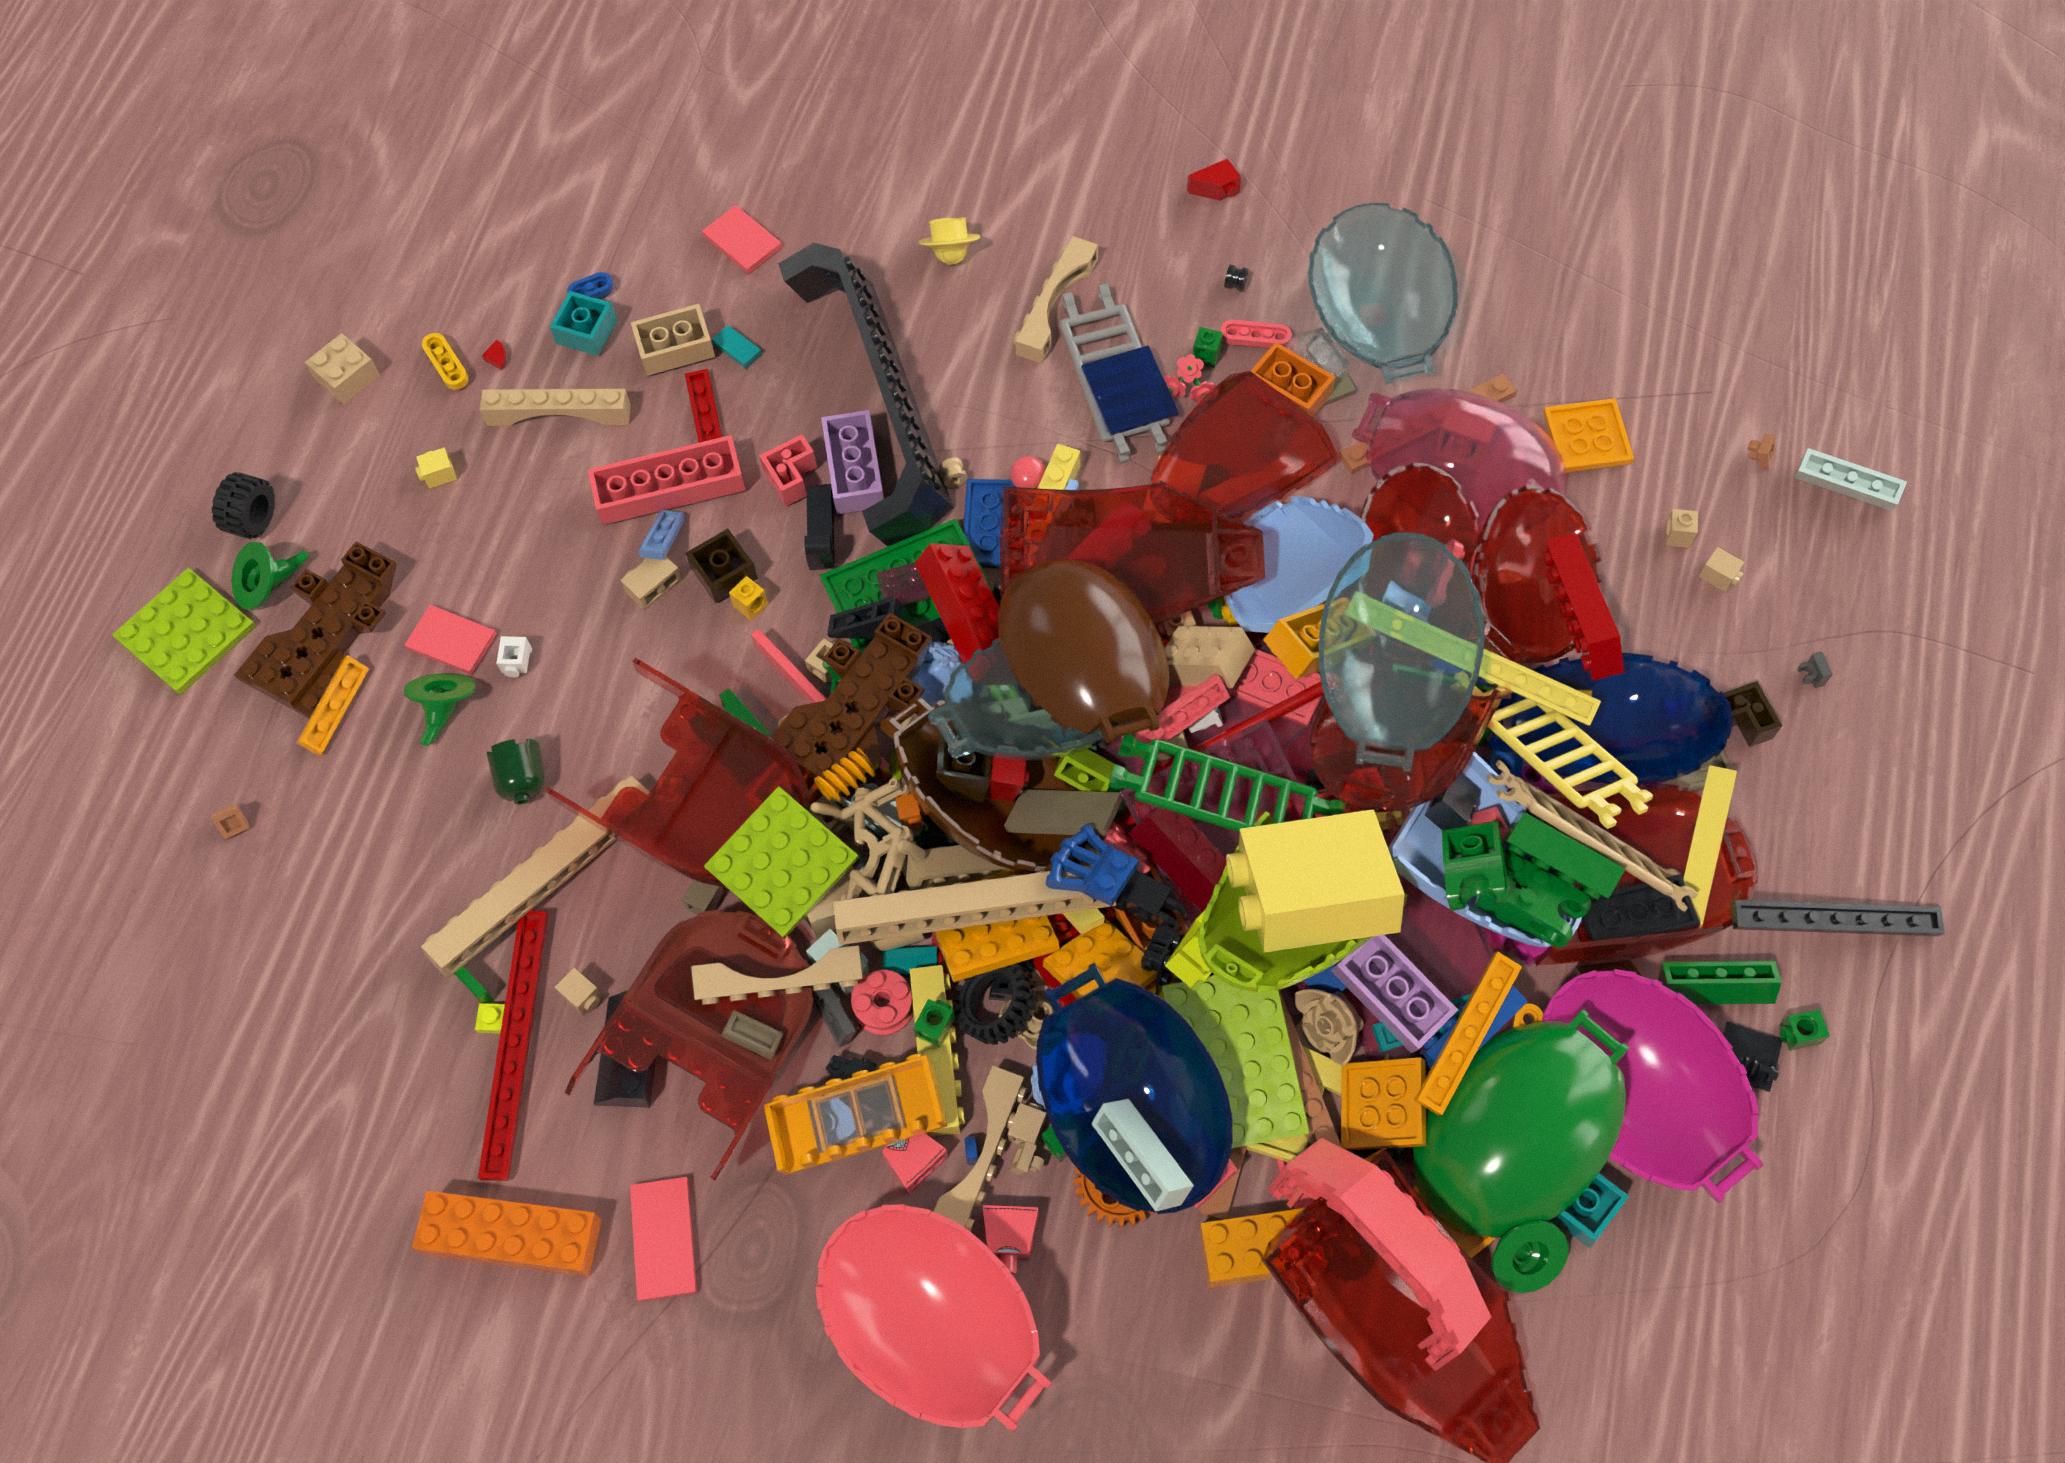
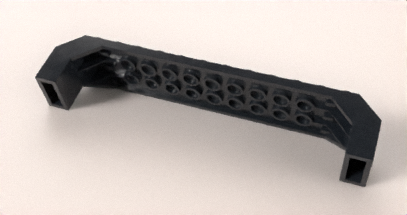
(920, 492)

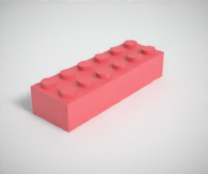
(666, 480)

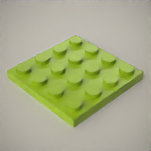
(184, 631)
(781, 862)

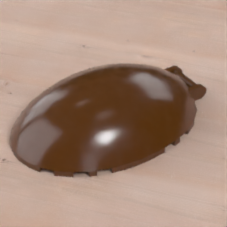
(1084, 648)
(969, 822)

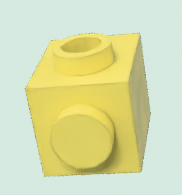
(435, 468)

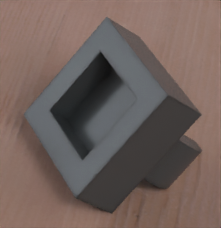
(1817, 670)

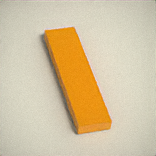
(332, 705)

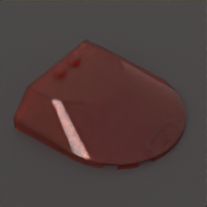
(1387, 786)

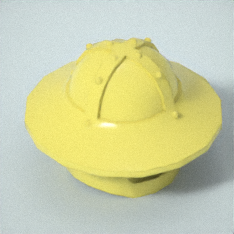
(949, 239)

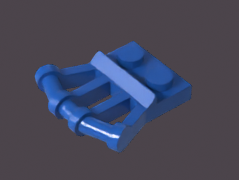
(1105, 878)

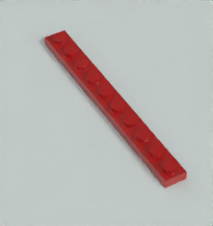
(513, 1048)

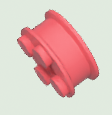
(877, 986)

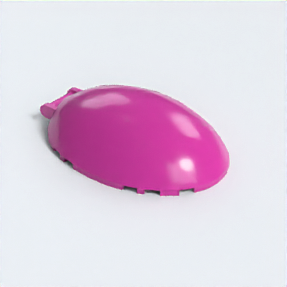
(1683, 1083)

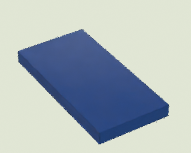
(983, 519)

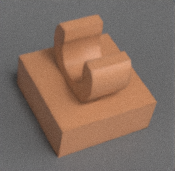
(1764, 451)
(230, 821)

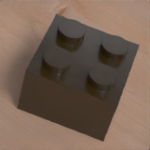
(720, 564)

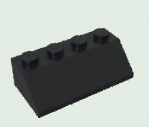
(619, 1084)

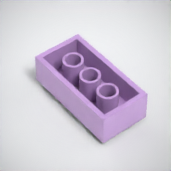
(852, 461)
(1395, 991)

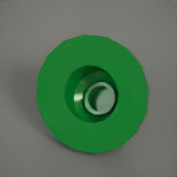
(257, 573)
(438, 698)
(1529, 1256)

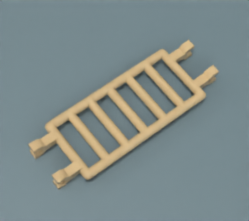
(1590, 835)

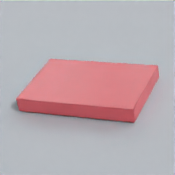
(742, 239)
(450, 639)

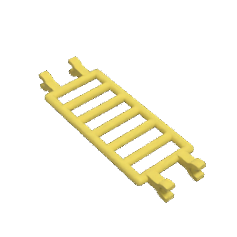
(1593, 800)

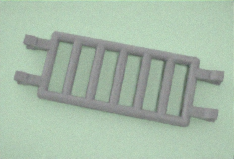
(1078, 360)

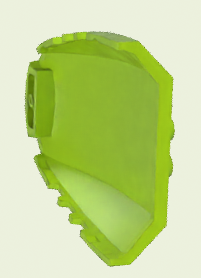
(1238, 954)

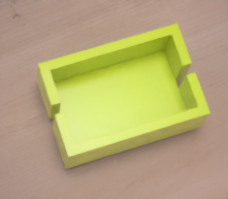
(1187, 959)

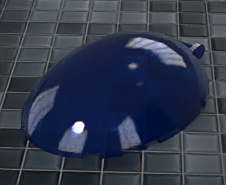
(1649, 719)
(1135, 1048)

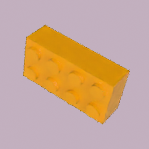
(1297, 641)
(1237, 1245)

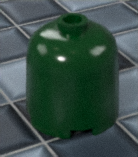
(516, 770)

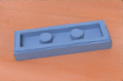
(662, 534)

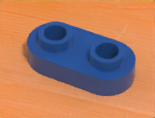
(595, 285)

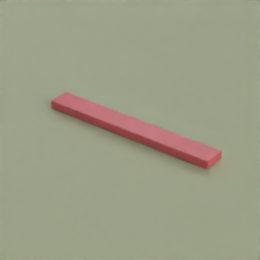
(800, 682)

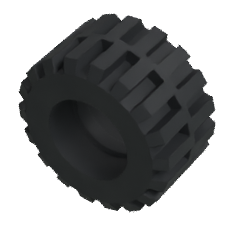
(243, 505)

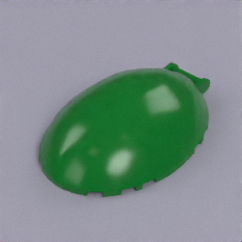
(1523, 1128)

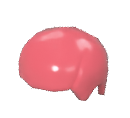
(1027, 472)

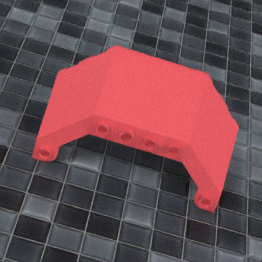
(1399, 1235)

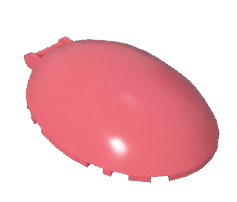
(928, 1317)

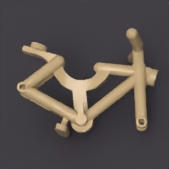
(895, 844)

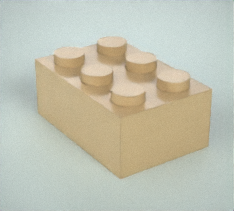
(672, 339)
(1200, 652)

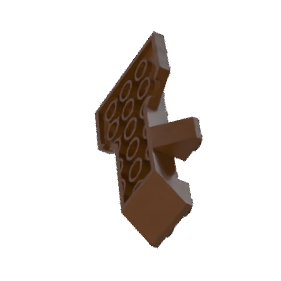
(337, 613)
(871, 685)

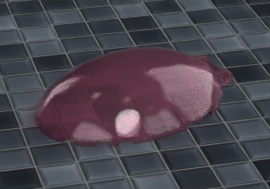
(1467, 436)

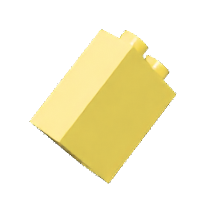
(1316, 881)

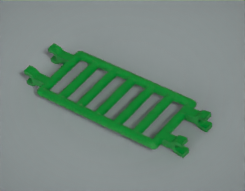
(1131, 747)

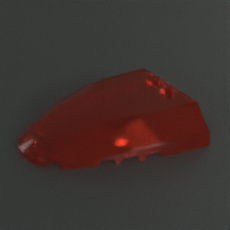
(1244, 447)

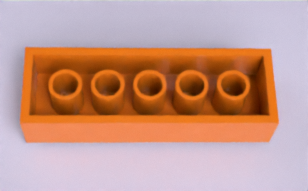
(507, 1233)

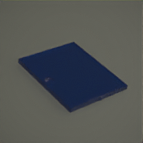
(1129, 390)

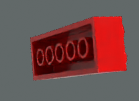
(960, 597)
(1583, 607)

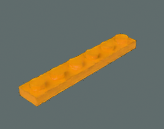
(1468, 1033)

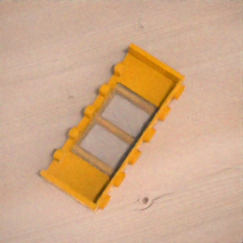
(855, 1114)

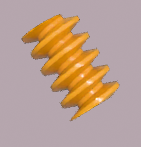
(845, 775)

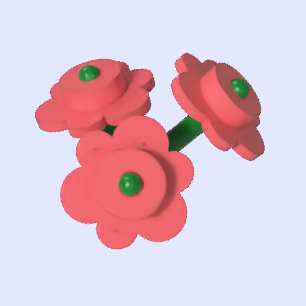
(1189, 372)

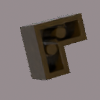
(1753, 713)

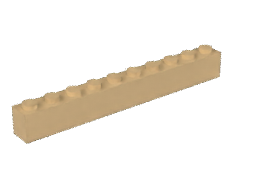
(521, 890)
(955, 907)

